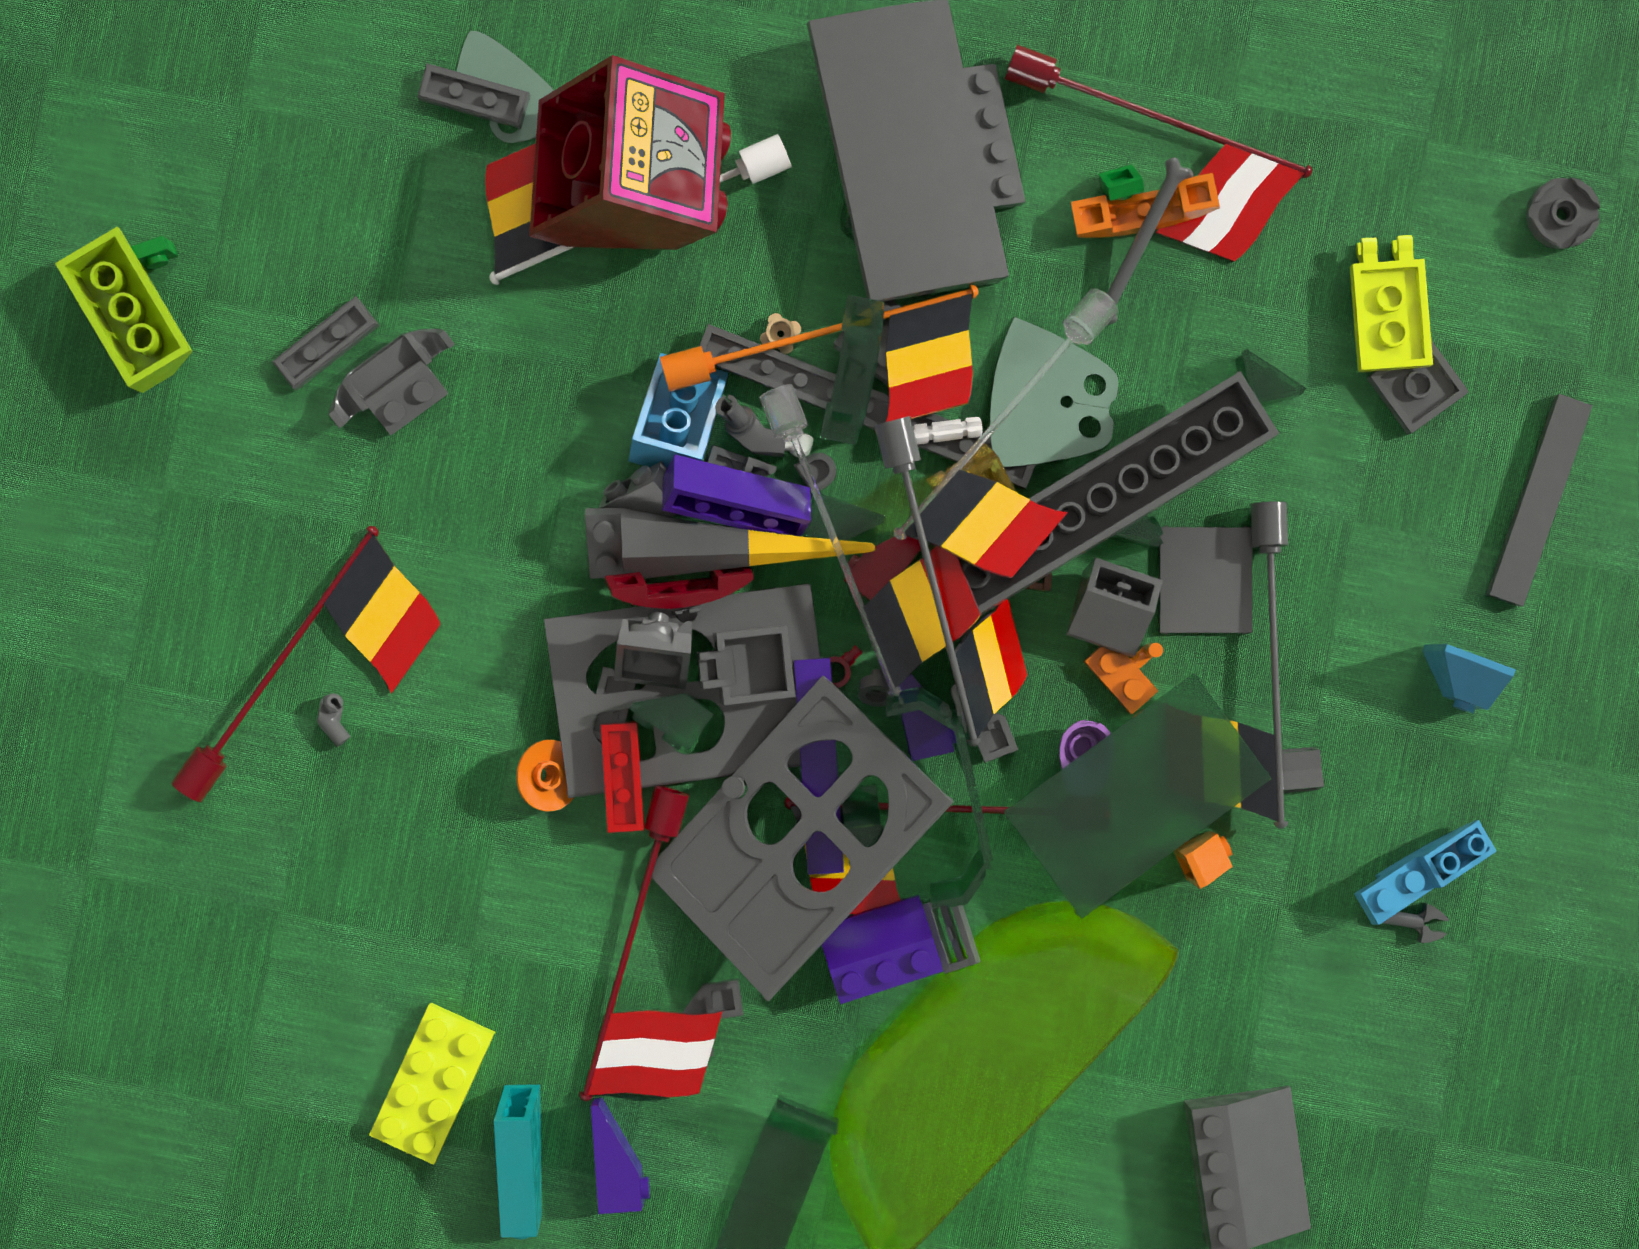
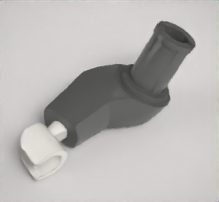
(750, 433)

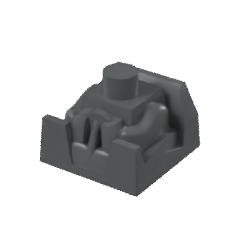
(654, 652)

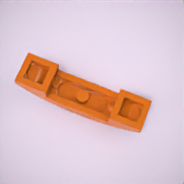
(1105, 218)

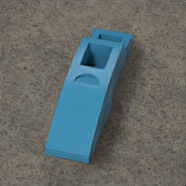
(1424, 870)

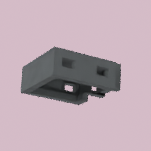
(748, 665)

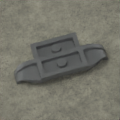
(394, 381)

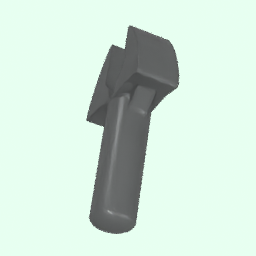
(1417, 921)

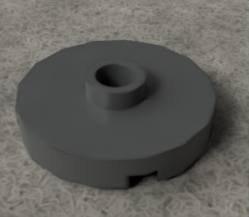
(1577, 203)

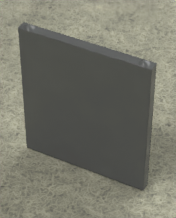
(1205, 580)

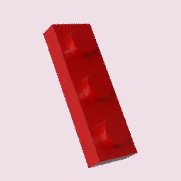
(622, 777)

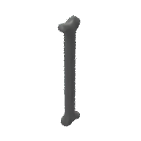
(1174, 175)

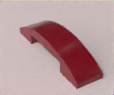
(677, 594)

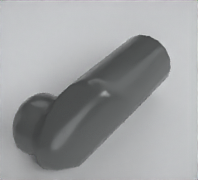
(329, 719)

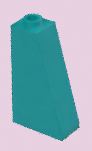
(519, 1160)

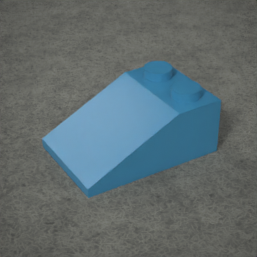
(675, 420)

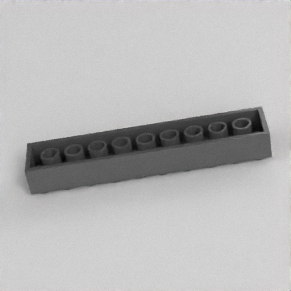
(1137, 480)

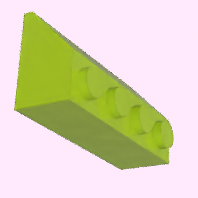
(125, 310)

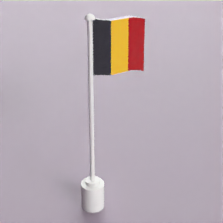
(510, 199)

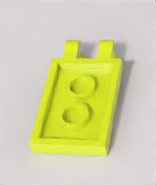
(1390, 308)

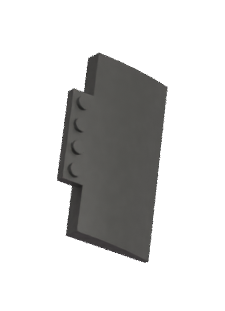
(916, 148)

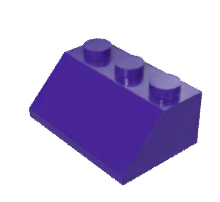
(881, 950)

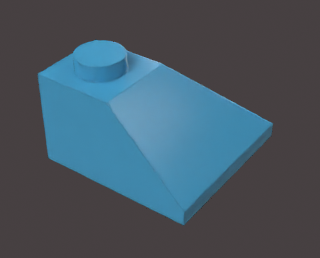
(1466, 677)

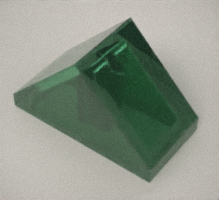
(1265, 380)

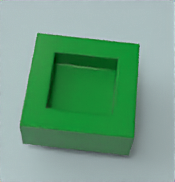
(1121, 183)
(155, 252)

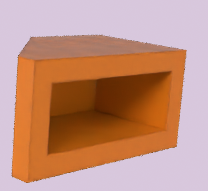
(1204, 858)

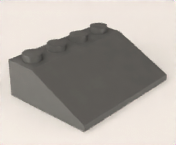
(1247, 1167)

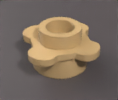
(776, 324)

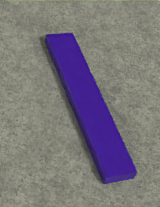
(818, 771)

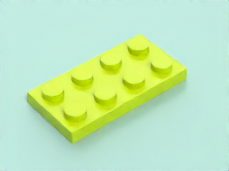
(432, 1083)

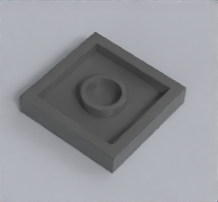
(1418, 393)

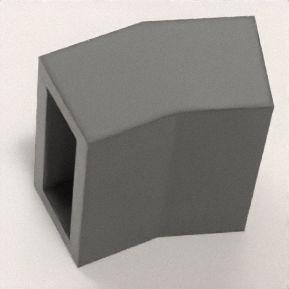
(1301, 770)

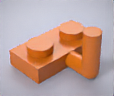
(1123, 674)

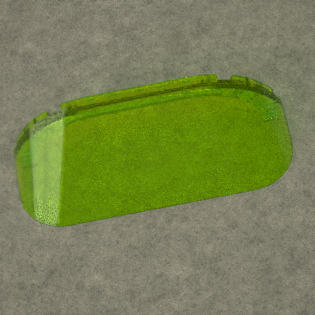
(984, 1061)

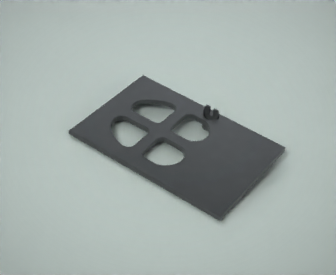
(580, 638)
(747, 889)

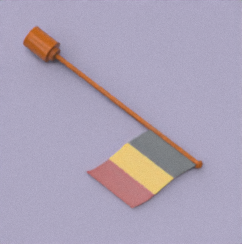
(924, 356)

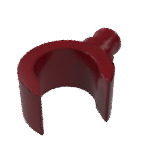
(847, 661)

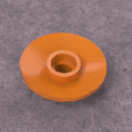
(551, 792)

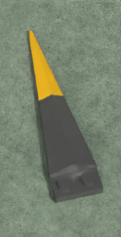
(665, 546)

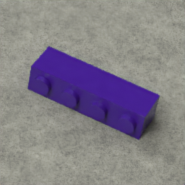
(735, 497)

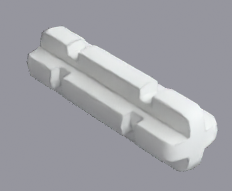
(948, 430)

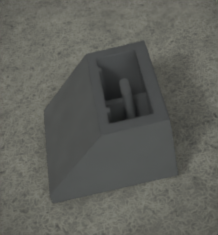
(1113, 606)

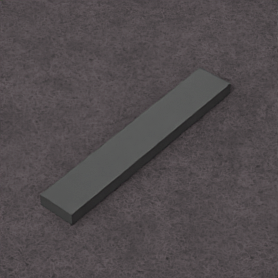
(1539, 500)

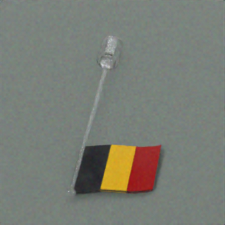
(982, 517)
(903, 613)

